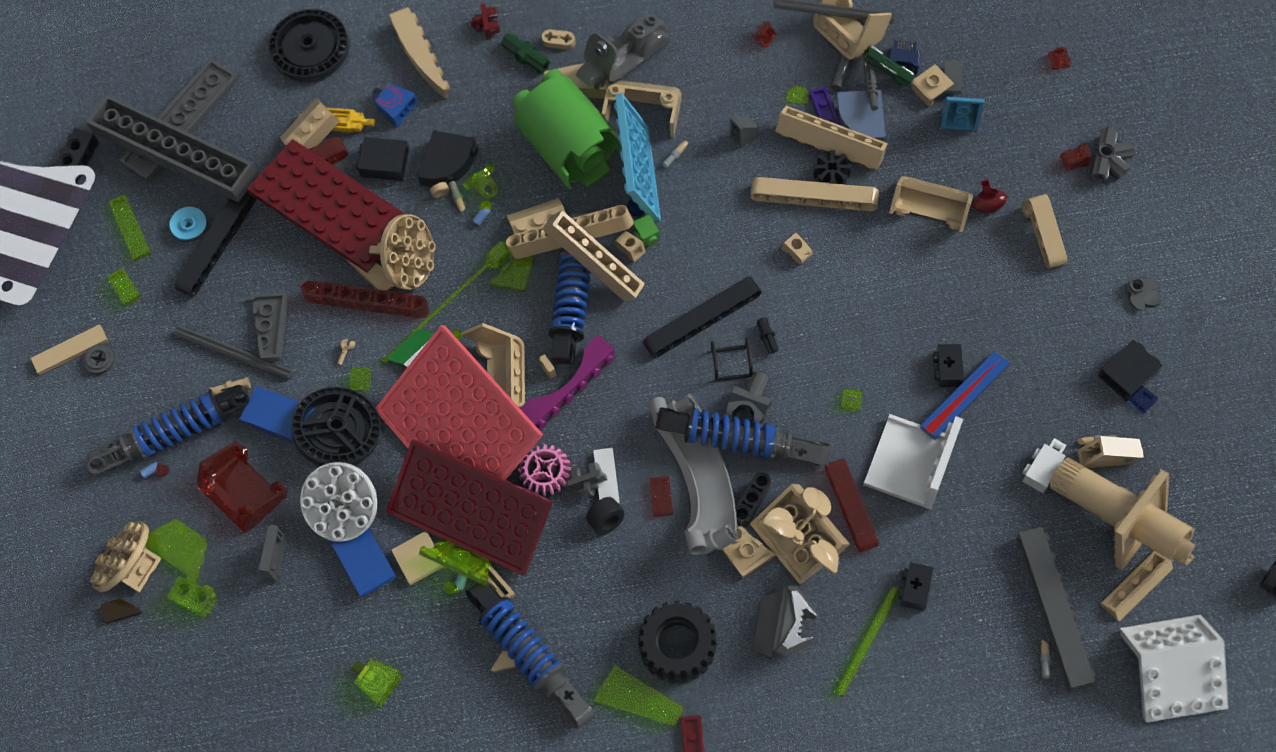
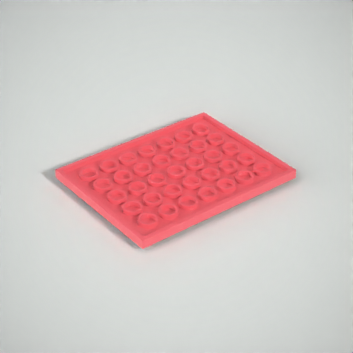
(458, 409)

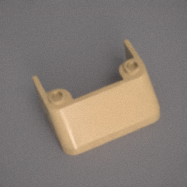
(848, 33)
(646, 93)
(931, 201)
(504, 358)

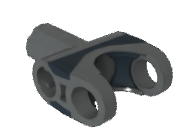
(750, 398)

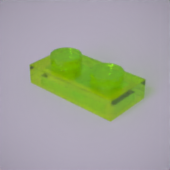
(124, 286)

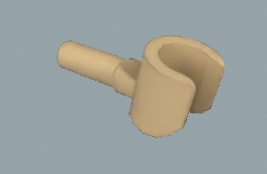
(345, 348)

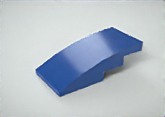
(271, 413)
(364, 562)

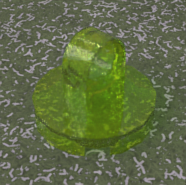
(481, 179)

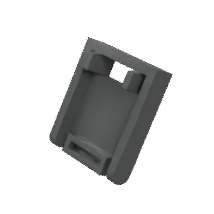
(272, 554)

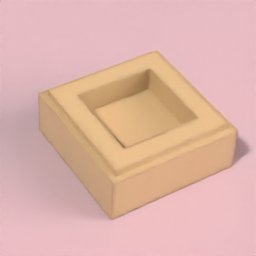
(547, 366)

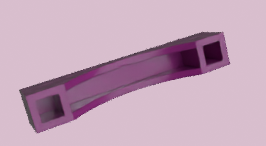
(596, 356)

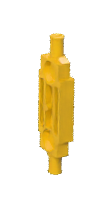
(349, 120)

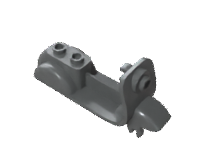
(614, 60)

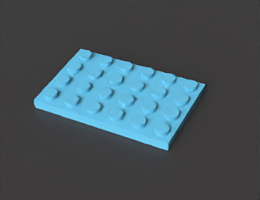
(637, 158)

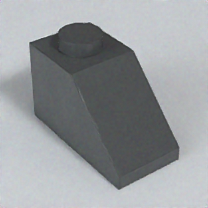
(743, 129)

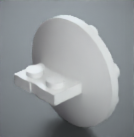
(338, 501)

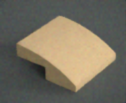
(412, 564)

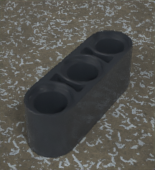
(756, 491)

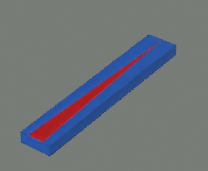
(964, 395)

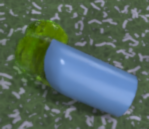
(484, 210)
(454, 587)

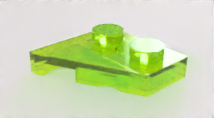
(514, 274)

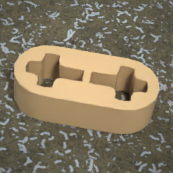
(558, 39)

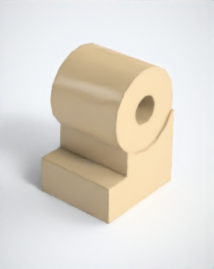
(630, 246)
(797, 248)

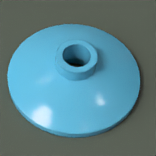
(185, 217)

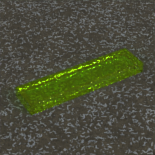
(129, 227)

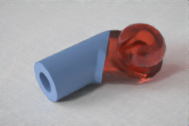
(155, 468)

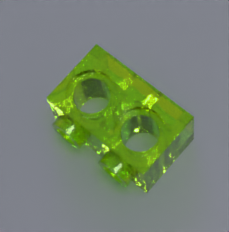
(191, 600)

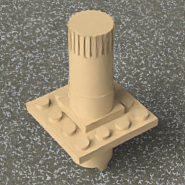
(1135, 517)

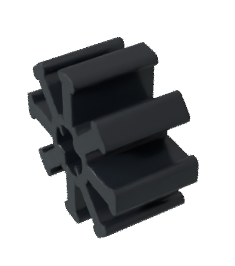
(831, 169)

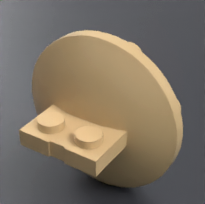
(406, 251)
(127, 561)

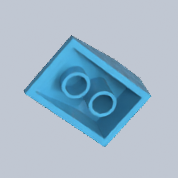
(961, 113)

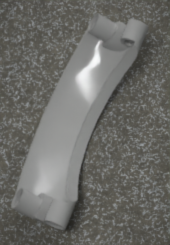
(710, 490)

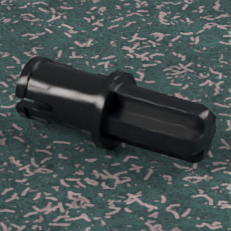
(767, 335)

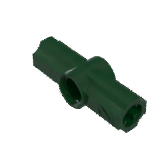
(525, 52)

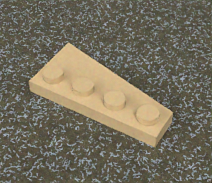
(747, 553)

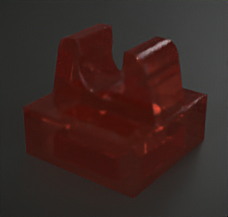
(764, 34)
(1059, 58)

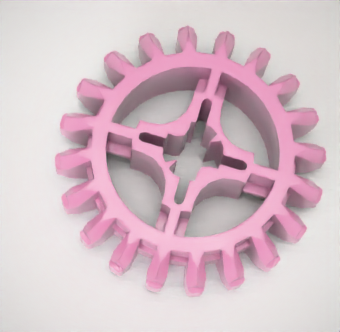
(556, 459)

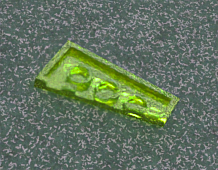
(636, 697)

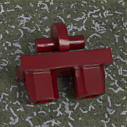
(480, 22)

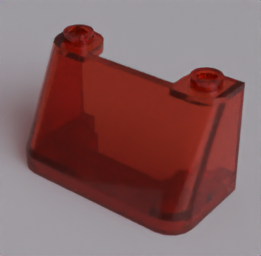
(238, 487)

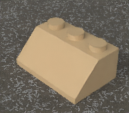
(311, 126)
(534, 216)

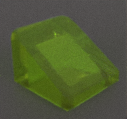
(360, 378)

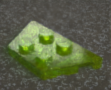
(179, 547)
(458, 560)

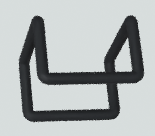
(714, 350)

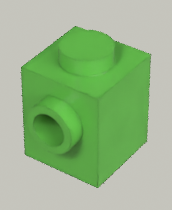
(646, 230)

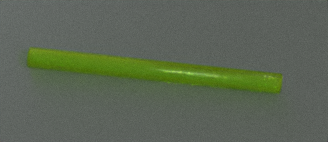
(866, 641)

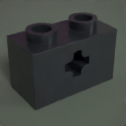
(952, 355)
(922, 577)

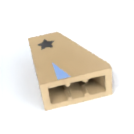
(1110, 452)

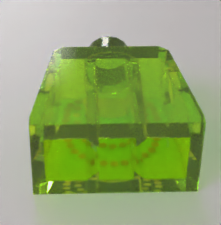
(376, 680)

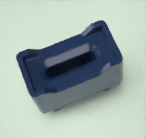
(905, 55)

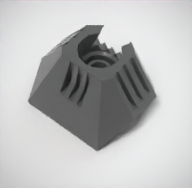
(781, 623)

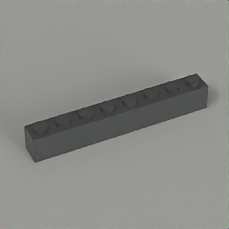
(1055, 609)

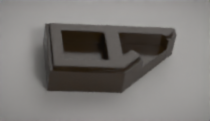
(118, 610)

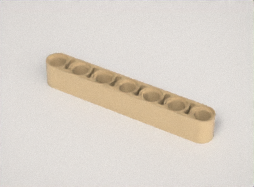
(814, 194)
(596, 224)

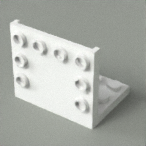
(910, 461)
(1179, 667)

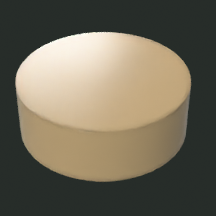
(439, 190)

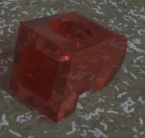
(1076, 157)

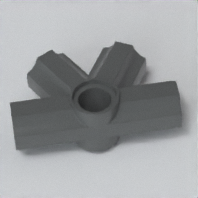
(1114, 156)

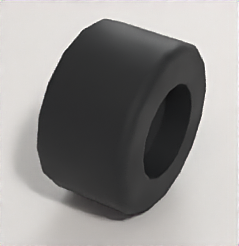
(605, 515)

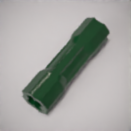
(877, 59)

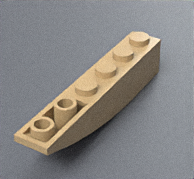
(418, 49)

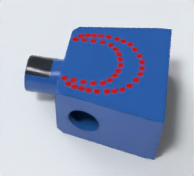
(394, 103)

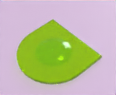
(797, 94)

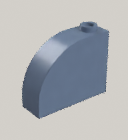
(856, 114)

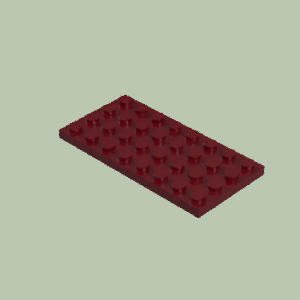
(325, 203)
(469, 507)

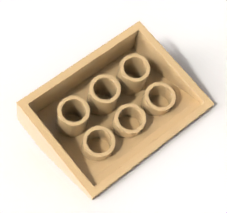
(799, 562)

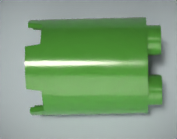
(566, 129)

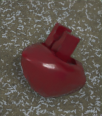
(989, 199)

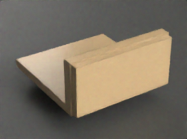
(931, 84)

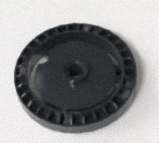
(308, 45)
(323, 419)

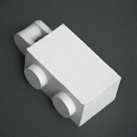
(1045, 463)

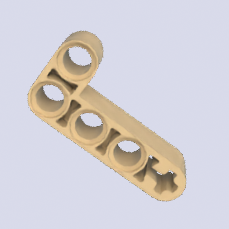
(1046, 230)

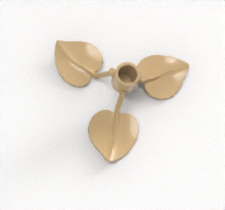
(782, 523)

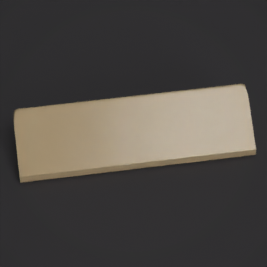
(1137, 585)

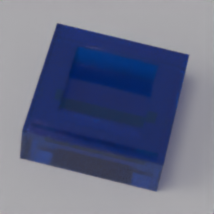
(1144, 399)

